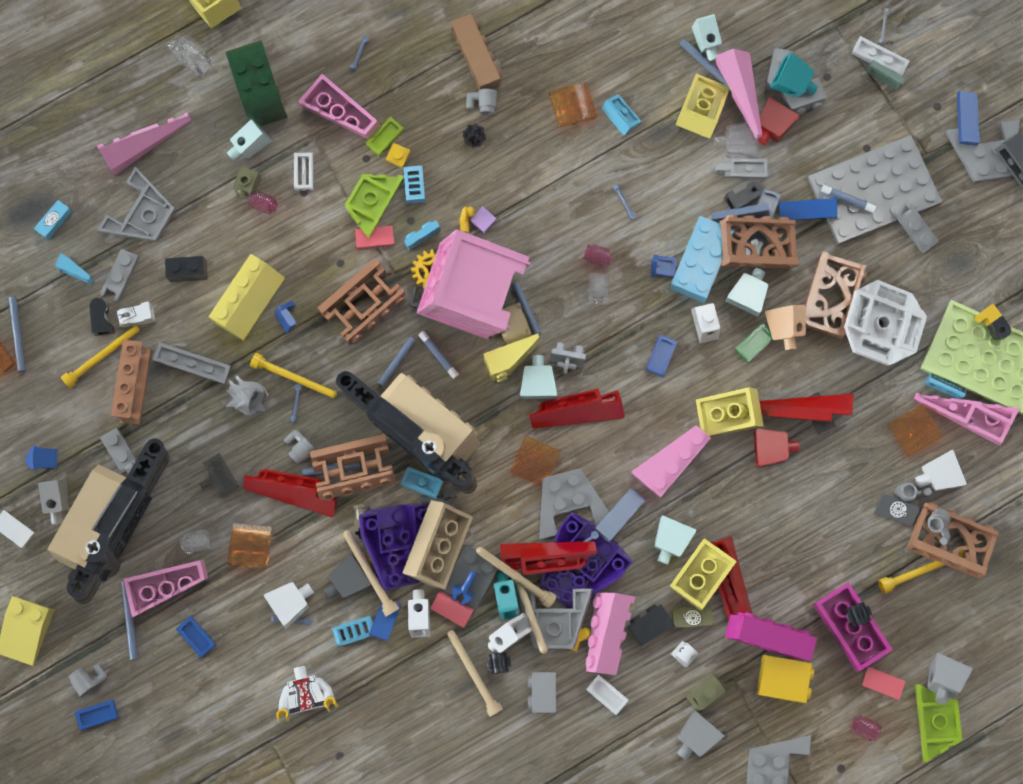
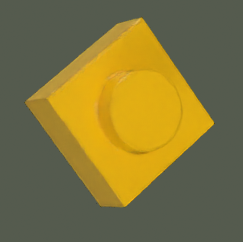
(398, 155)

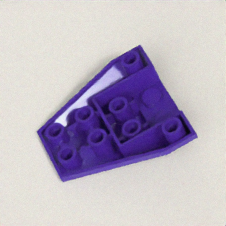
(390, 538)
(600, 568)

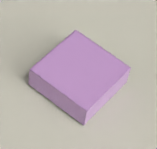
(483, 219)

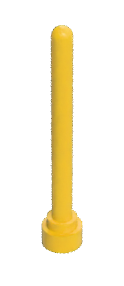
(260, 362)
(70, 378)
(888, 584)

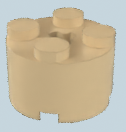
(518, 323)

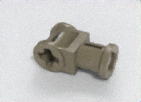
(359, 509)

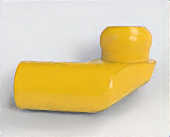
(464, 218)
(583, 635)

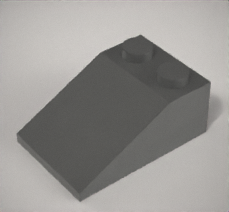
(485, 572)

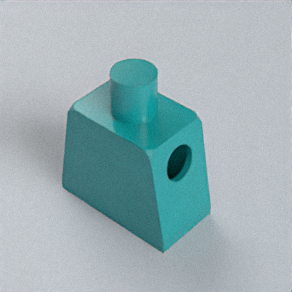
(794, 77)
(507, 602)

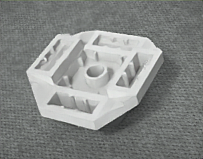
(901, 321)

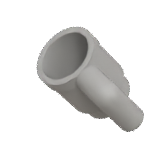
(487, 101)
(302, 449)
(908, 492)
(938, 523)
(82, 681)

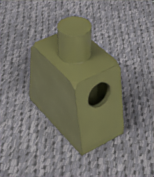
(706, 692)

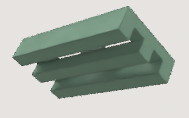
(885, 75)

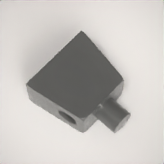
(347, 579)

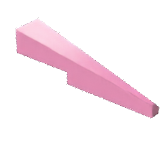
(738, 73)
(134, 146)
(981, 418)

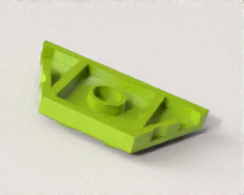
(371, 200)
(937, 723)

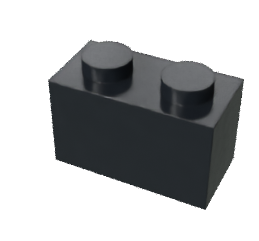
(186, 269)
(650, 625)

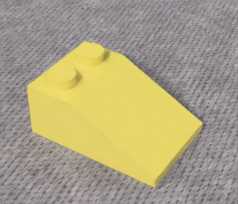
(215, 11)
(702, 106)
(507, 359)
(730, 412)
(702, 574)
(24, 630)

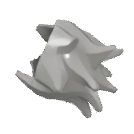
(247, 396)

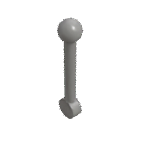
(882, 40)

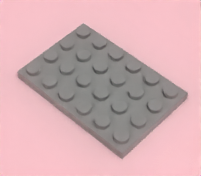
(880, 177)

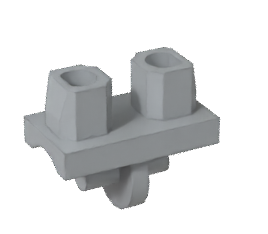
(568, 359)

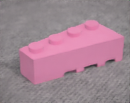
(336, 106)
(668, 464)
(158, 586)
(607, 632)

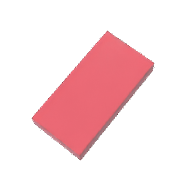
(381, 237)
(452, 609)
(883, 683)

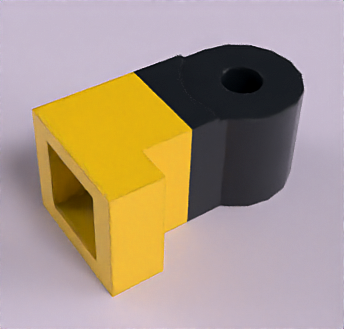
(995, 322)

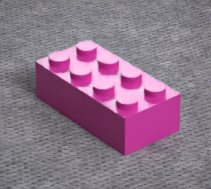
(771, 636)
(860, 643)

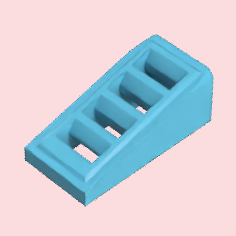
(418, 198)
(67, 266)
(336, 631)

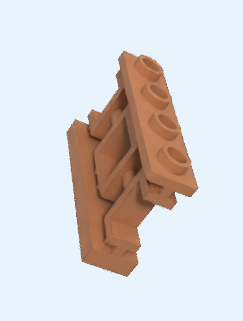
(353, 289)
(347, 454)

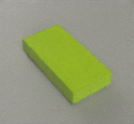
(384, 136)

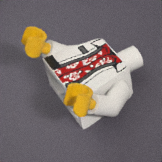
(304, 694)

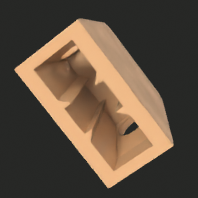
(787, 324)

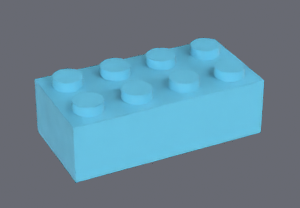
(700, 261)

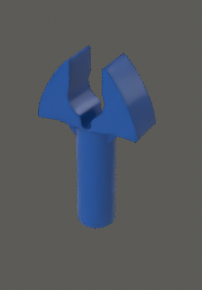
(465, 588)

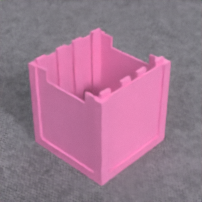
(471, 284)

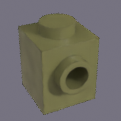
(246, 182)

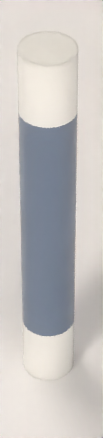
(848, 198)
(438, 354)

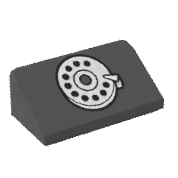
(897, 510)

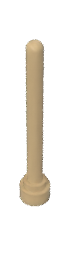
(546, 597)
(388, 605)
(530, 615)
(492, 705)

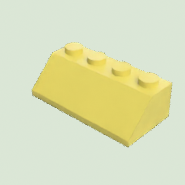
(247, 297)

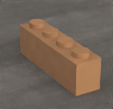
(475, 52)

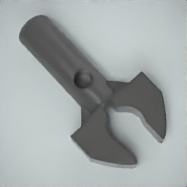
(447, 493)

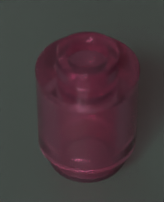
(263, 202)
(597, 255)
(865, 728)

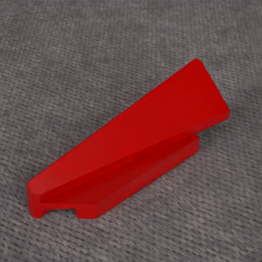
(809, 408)
(578, 409)
(290, 489)
(546, 557)
(733, 588)

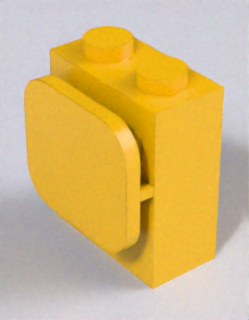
(785, 679)

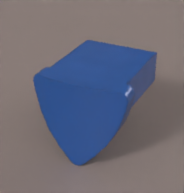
(663, 266)
(284, 317)
(42, 458)

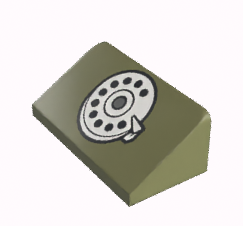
(692, 617)

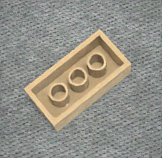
(437, 544)

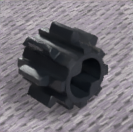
(474, 135)
(859, 614)
(499, 663)

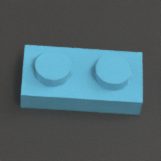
(416, 238)
(421, 483)

